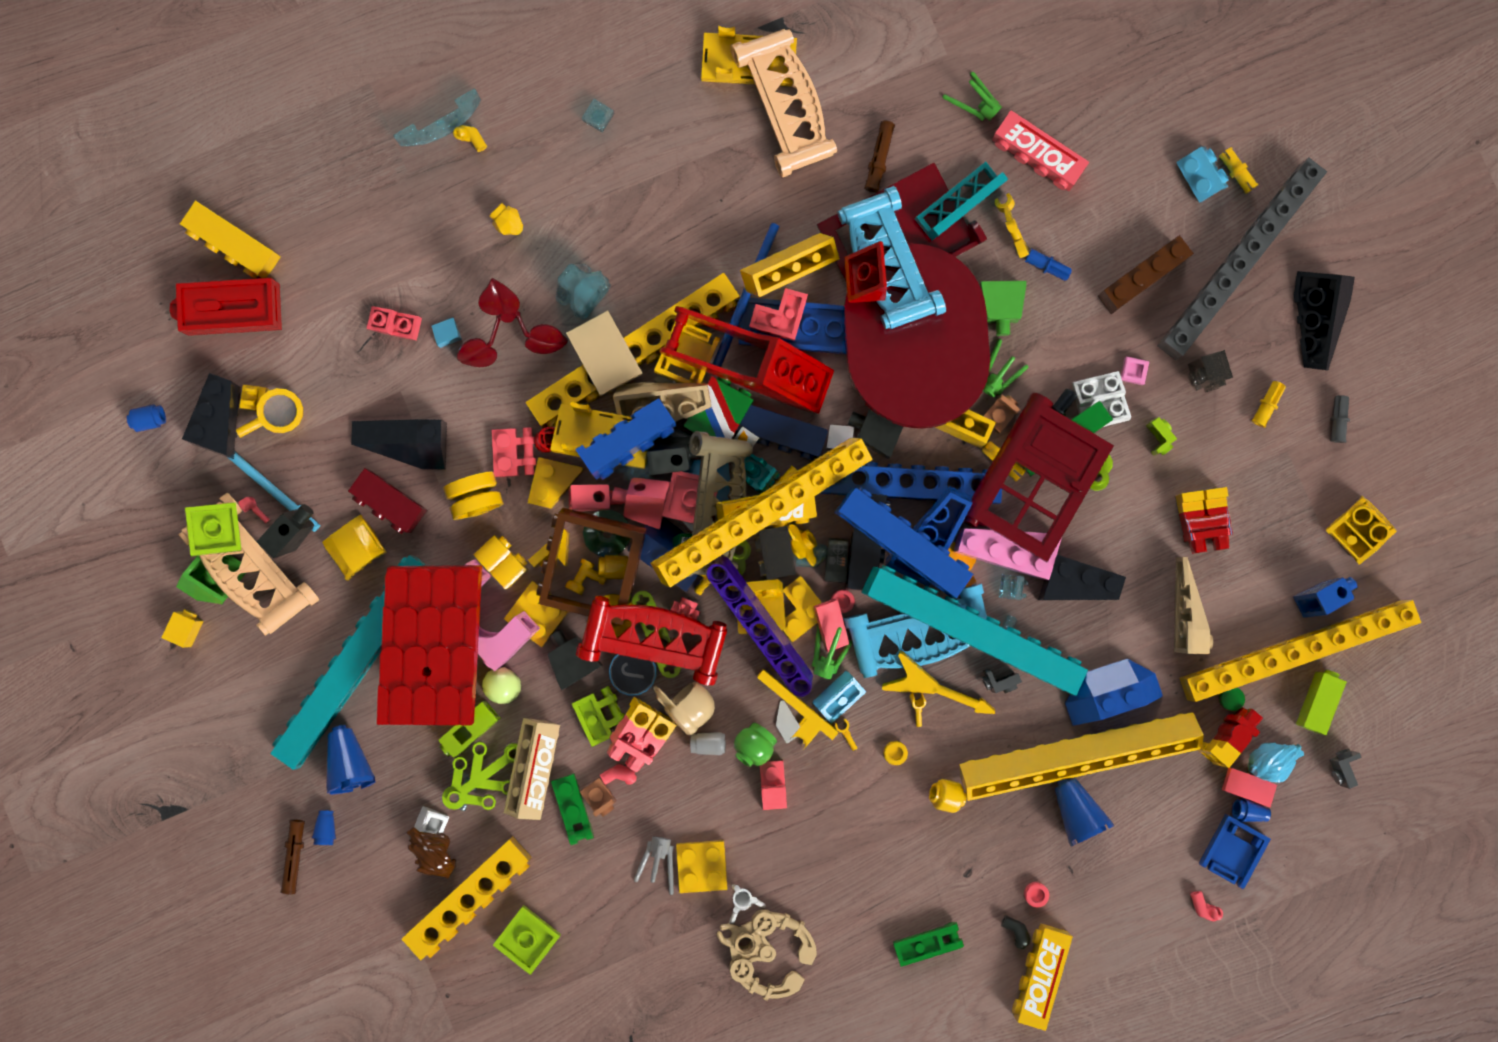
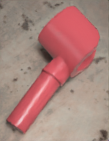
(249, 503)

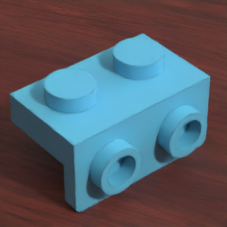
(1202, 173)

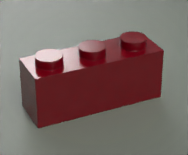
(386, 501)

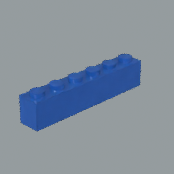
(903, 542)

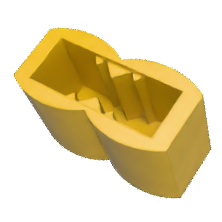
(501, 561)

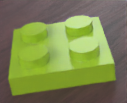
(213, 529)
(527, 939)

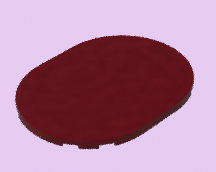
(930, 366)

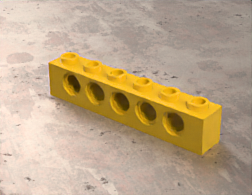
(418, 938)

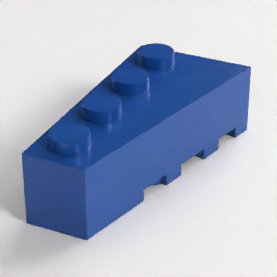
(627, 439)

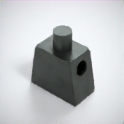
(876, 432)
(670, 455)
(287, 532)
(565, 663)

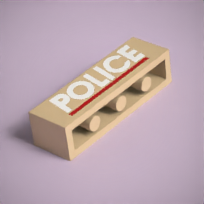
(531, 769)

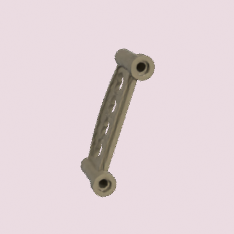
(714, 454)

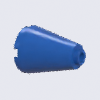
(346, 763)
(1079, 812)

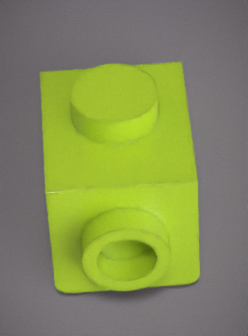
(1162, 431)

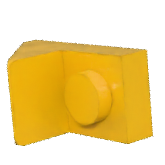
(539, 557)

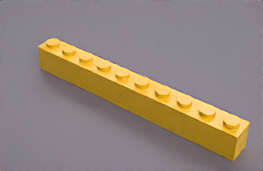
(1081, 756)

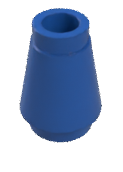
(1249, 811)
(324, 829)

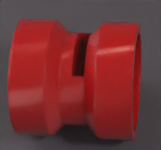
(544, 442)

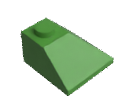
(200, 585)

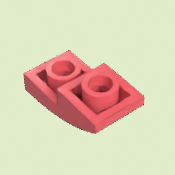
(394, 323)
(1249, 787)

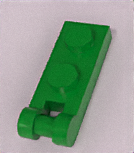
(572, 808)
(927, 944)

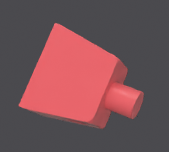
(582, 498)
(643, 500)

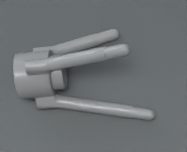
(659, 847)

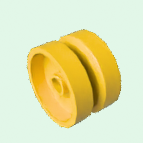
(474, 495)

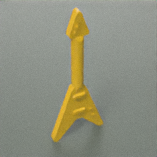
(920, 681)

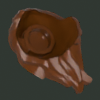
(431, 853)

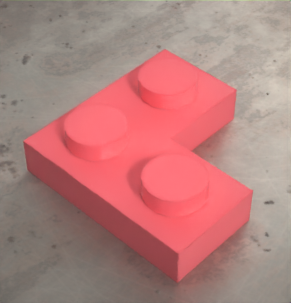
(780, 322)

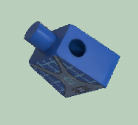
(1325, 597)

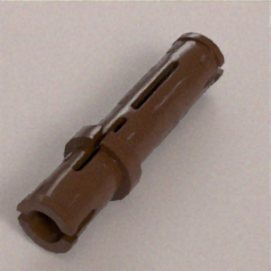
(877, 164)
(292, 858)

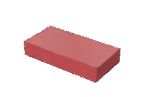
(829, 619)

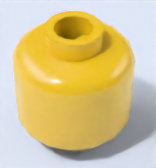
(947, 795)

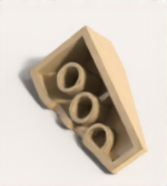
(679, 399)
(1191, 624)

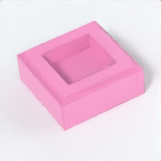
(1134, 370)

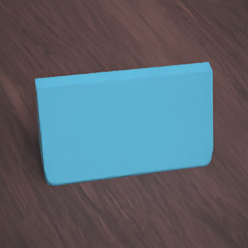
(839, 697)

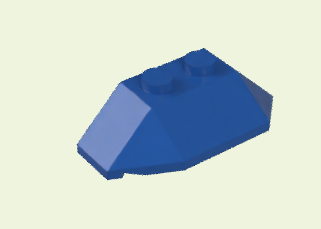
(1112, 692)

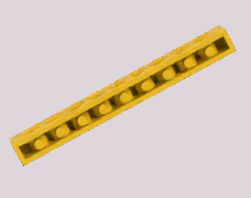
(718, 287)
(760, 511)
(1300, 650)

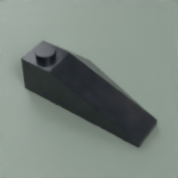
(1322, 311)
(408, 441)

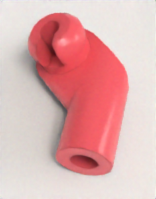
(619, 772)
(1204, 909)

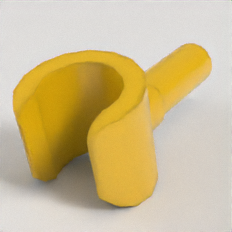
(918, 705)
(847, 735)

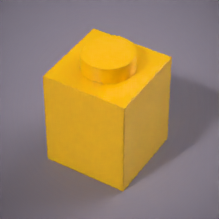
(182, 628)

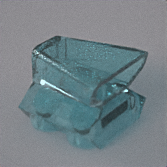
(581, 289)

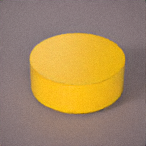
(895, 753)

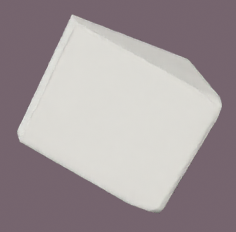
(838, 435)
(431, 821)

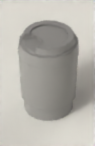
(708, 743)

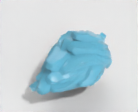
(1274, 761)

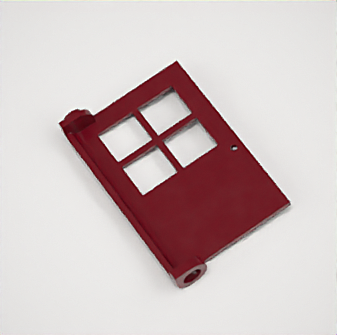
(916, 195)
(1057, 453)

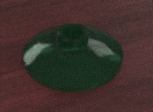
(604, 546)

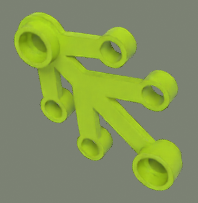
(478, 779)

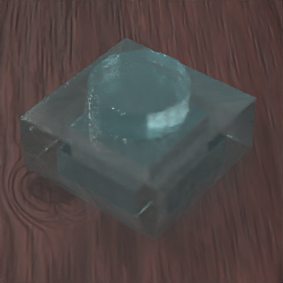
(598, 115)

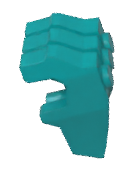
(759, 473)

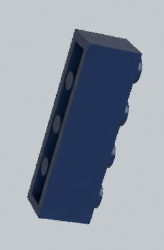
(784, 432)

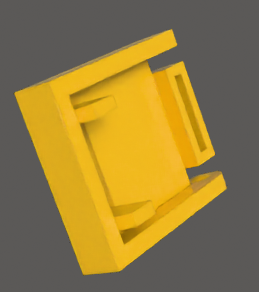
(691, 343)

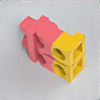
(640, 734)

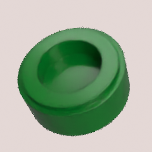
(1232, 699)

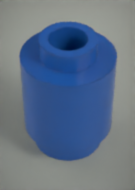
(146, 417)

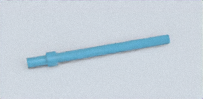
(268, 486)

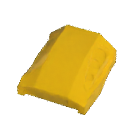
(1361, 530)
(354, 546)

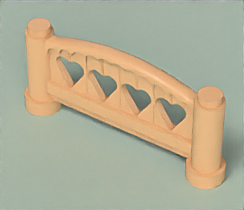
(795, 150)
(286, 599)

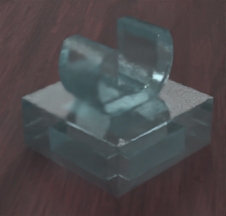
(1012, 587)

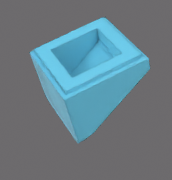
(446, 332)

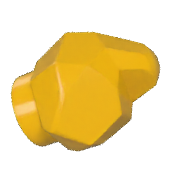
(506, 220)

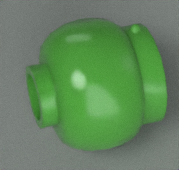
(754, 745)

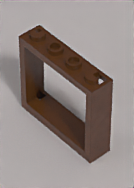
(599, 523)

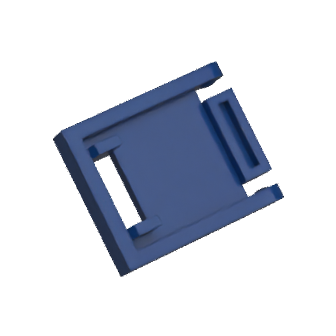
(1232, 855)

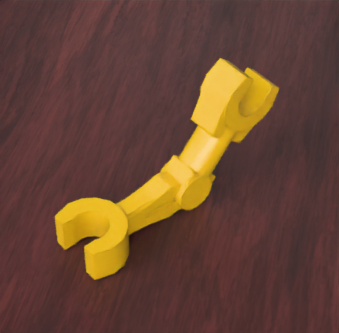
(1012, 226)

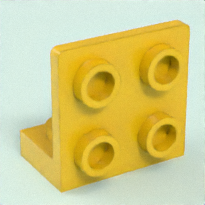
(771, 596)

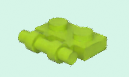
(592, 717)

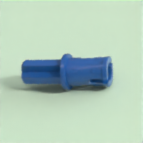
(1048, 265)

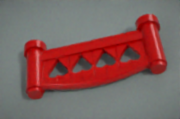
(601, 637)

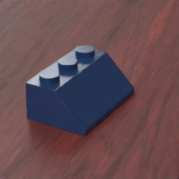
(659, 542)

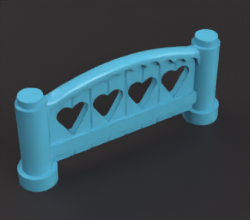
(880, 212)
(869, 635)

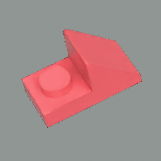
(773, 785)

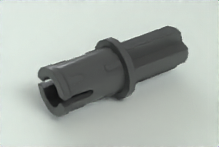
(1340, 419)

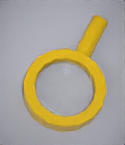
(276, 411)

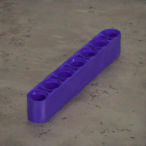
(760, 615)

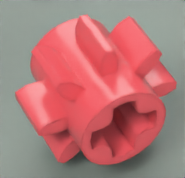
(686, 607)

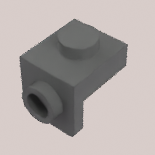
(1006, 683)
(1342, 771)

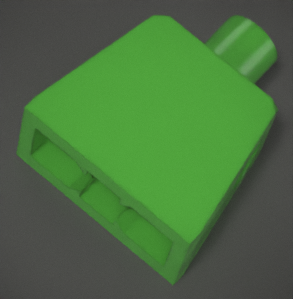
(1003, 303)

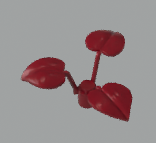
(504, 303)

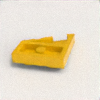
(551, 481)

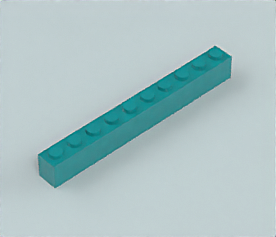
(973, 630)
(336, 686)

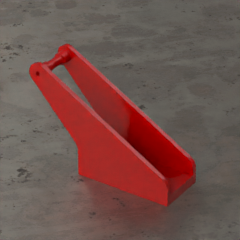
(784, 372)

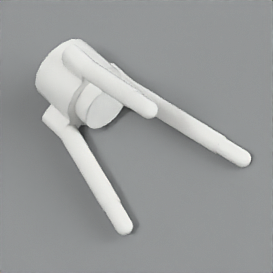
(742, 900)

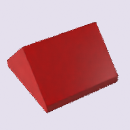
(866, 274)

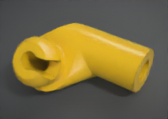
(470, 134)

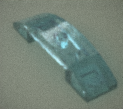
(412, 137)

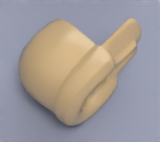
(689, 708)

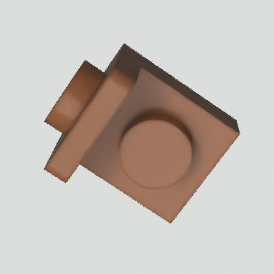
(1002, 412)
(599, 797)

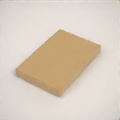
(604, 353)

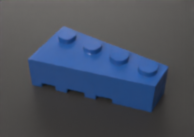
(940, 524)

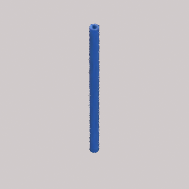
(744, 298)

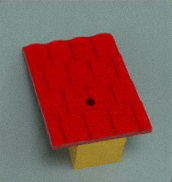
(429, 645)

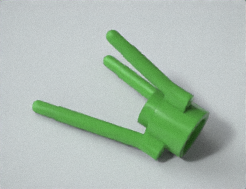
(988, 107)
(993, 384)
(825, 666)

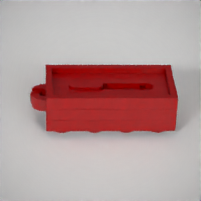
(227, 306)

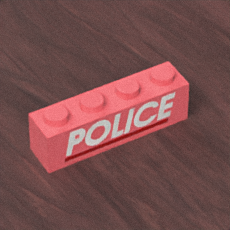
(1039, 151)

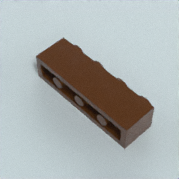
(1145, 274)

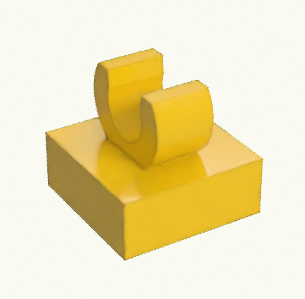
(250, 396)

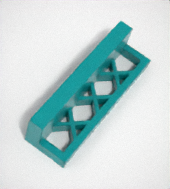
(970, 203)

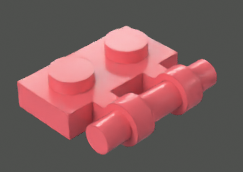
(506, 452)

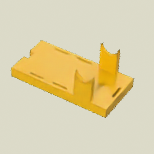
(720, 63)
(581, 425)
(811, 723)

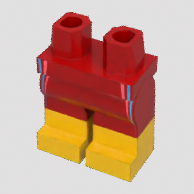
(1205, 517)
(1232, 737)

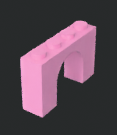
(500, 646)

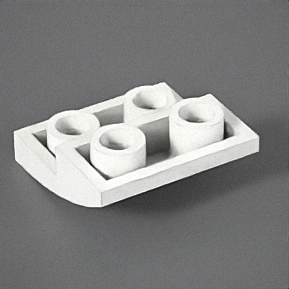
(1107, 389)

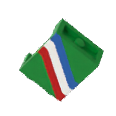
(726, 410)

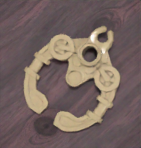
(759, 949)

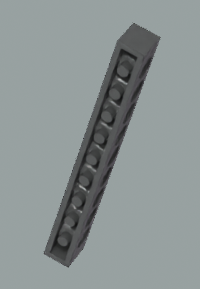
(1242, 259)

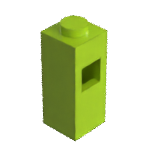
(1321, 702)
(462, 736)

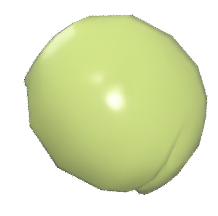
(501, 685)

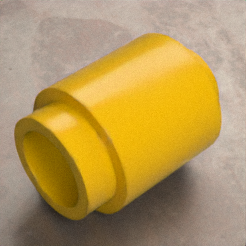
(612, 566)

